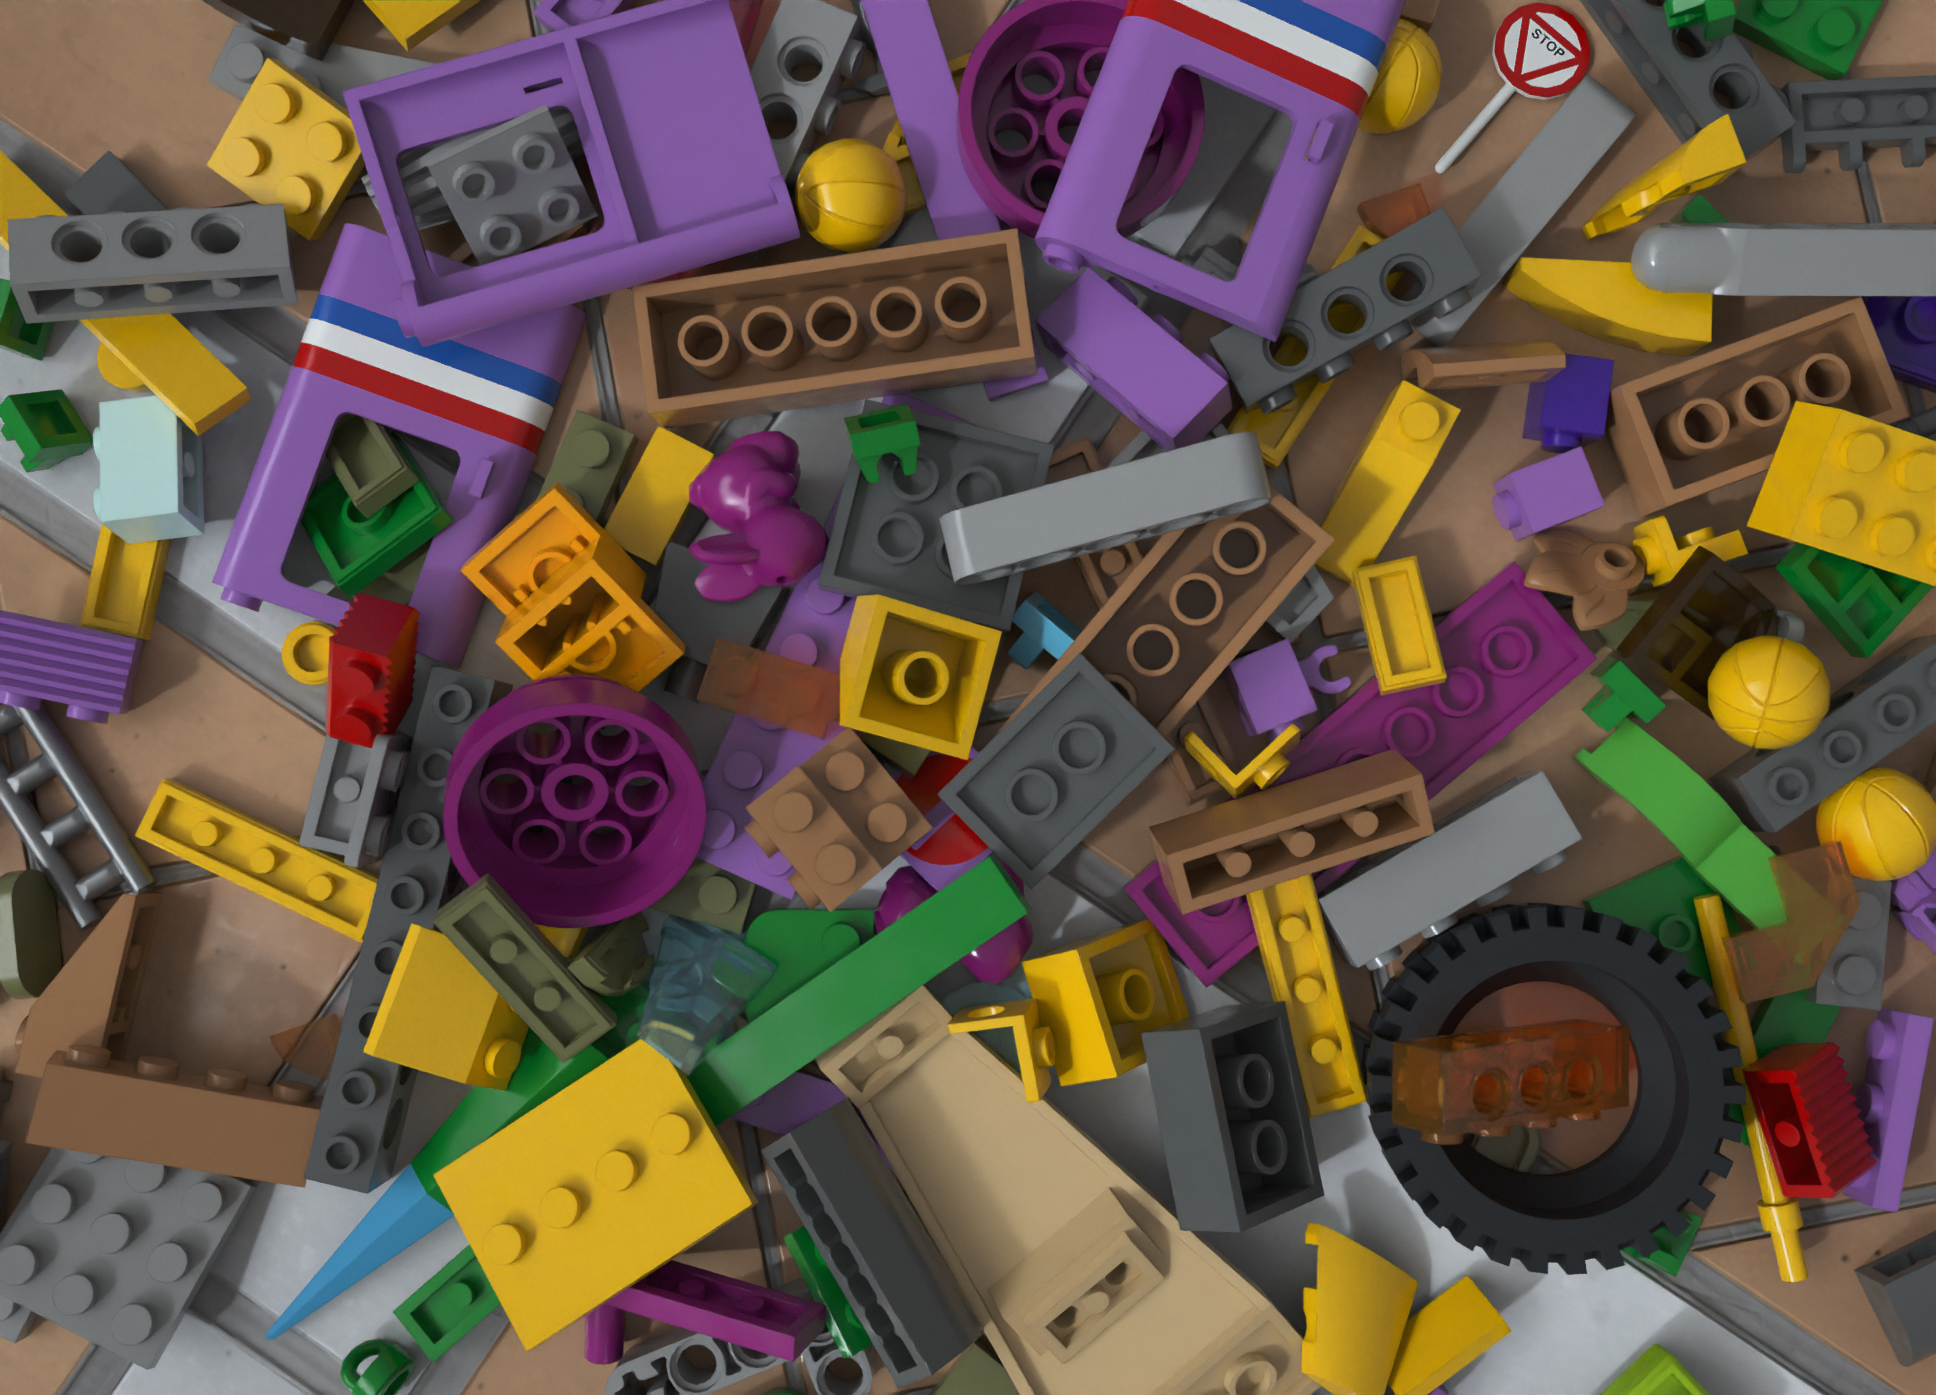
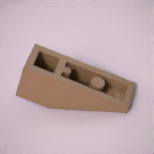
(95, 990)

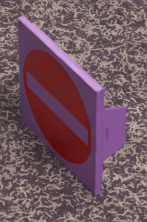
(951, 844)

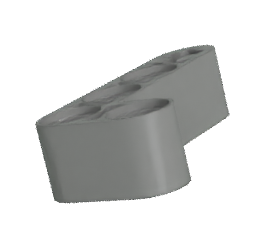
(732, 1362)

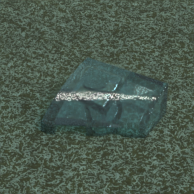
(698, 990)

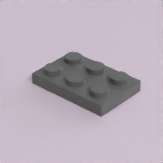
(1056, 771)

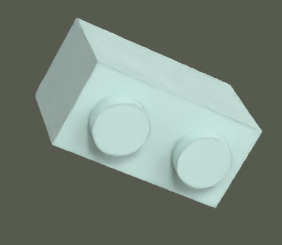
(148, 471)

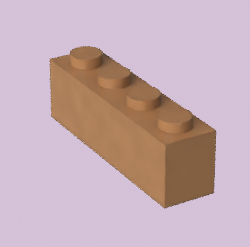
(1291, 830)
(175, 1116)

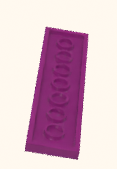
(1502, 662)

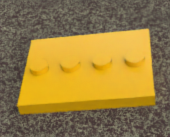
(594, 1191)

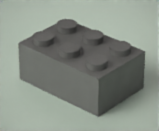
(1232, 1117)

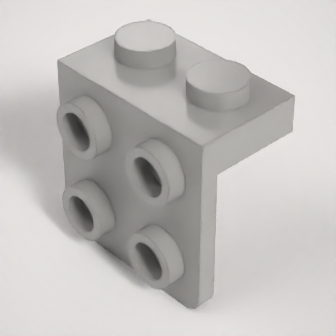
(355, 798)

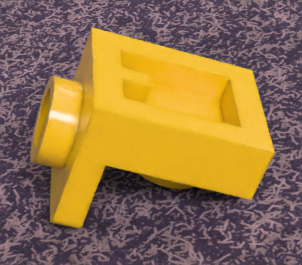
(1665, 555)

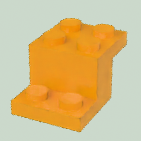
(571, 597)

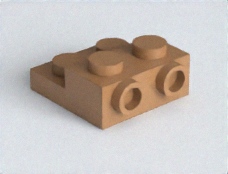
(836, 821)

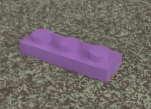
(1889, 1102)

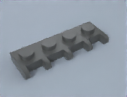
(1860, 116)

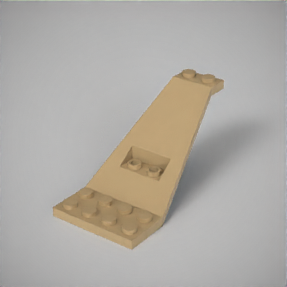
(1049, 1233)

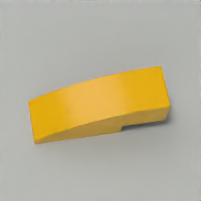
(1612, 305)

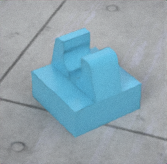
(1043, 630)

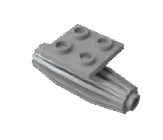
(501, 184)

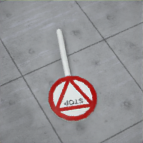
(1537, 54)

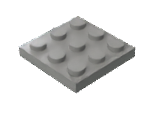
(117, 1247)

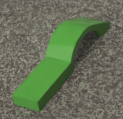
(1690, 818)

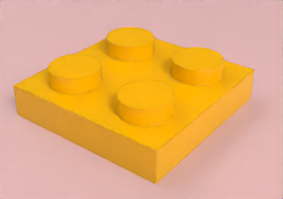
(291, 149)

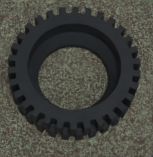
(1677, 1107)

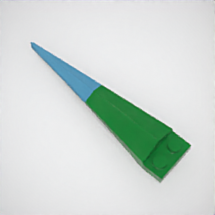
(414, 1200)

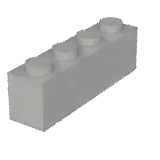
(1432, 877)

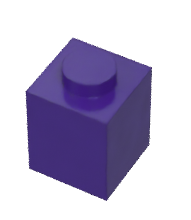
(1570, 406)

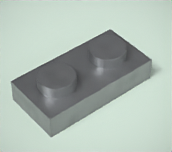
(1858, 962)

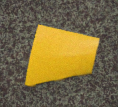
(1693, 166)
(1353, 1315)

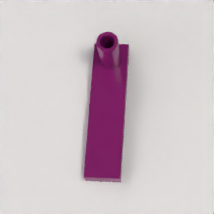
(710, 1306)

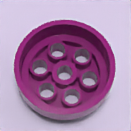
(1062, 44)
(569, 871)

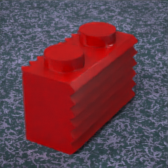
(371, 669)
(1809, 1119)

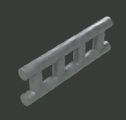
(91, 811)

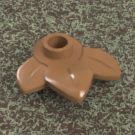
(1591, 572)

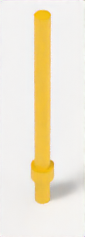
(1777, 1213)

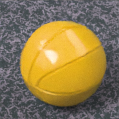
(1405, 83)
(850, 195)
(1768, 692)
(1882, 824)

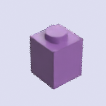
(1546, 494)

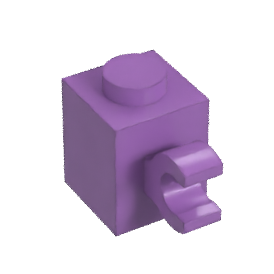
(1275, 687)

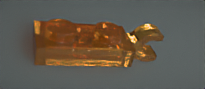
(771, 689)

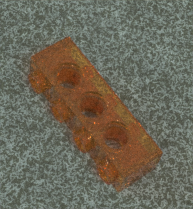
(1509, 1078)

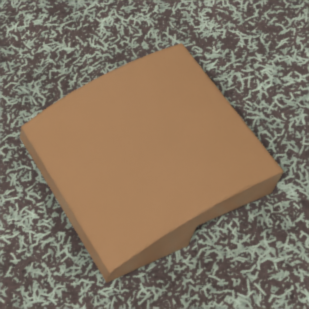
(1483, 364)

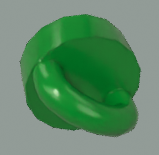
(384, 1375)

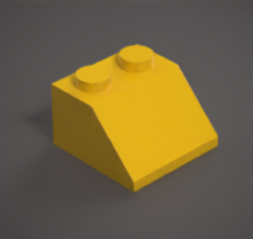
(915, 674)
(1102, 998)
(446, 1016)

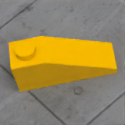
(1384, 477)

